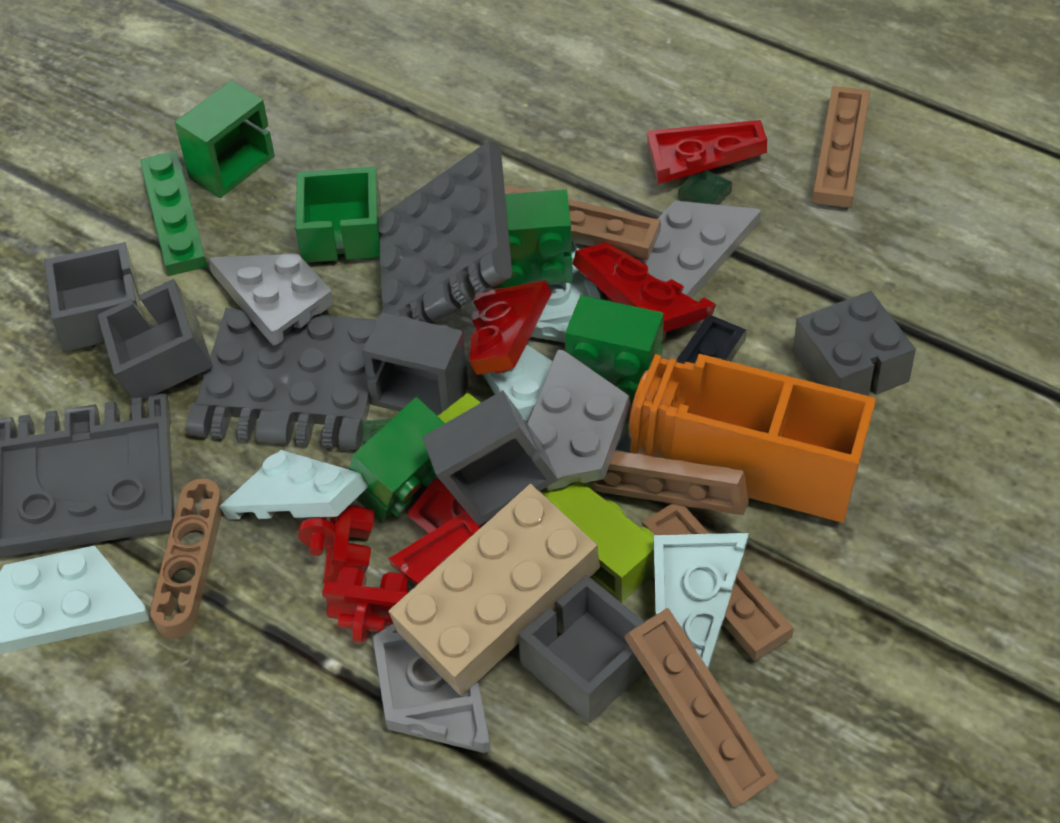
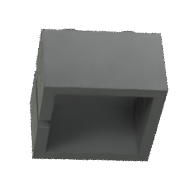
(85, 286)
(846, 339)
(156, 357)
(414, 361)
(488, 457)
(591, 657)

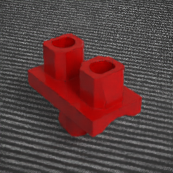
(334, 536)
(362, 606)

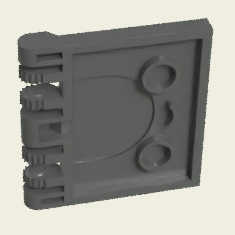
(446, 240)
(305, 379)
(87, 479)

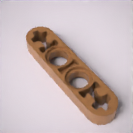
(187, 556)

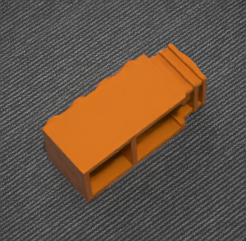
(785, 433)

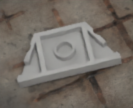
(698, 241)
(273, 290)
(578, 420)
(422, 702)

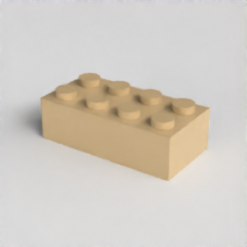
(494, 588)

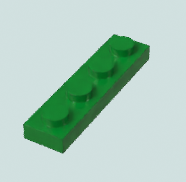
(173, 213)

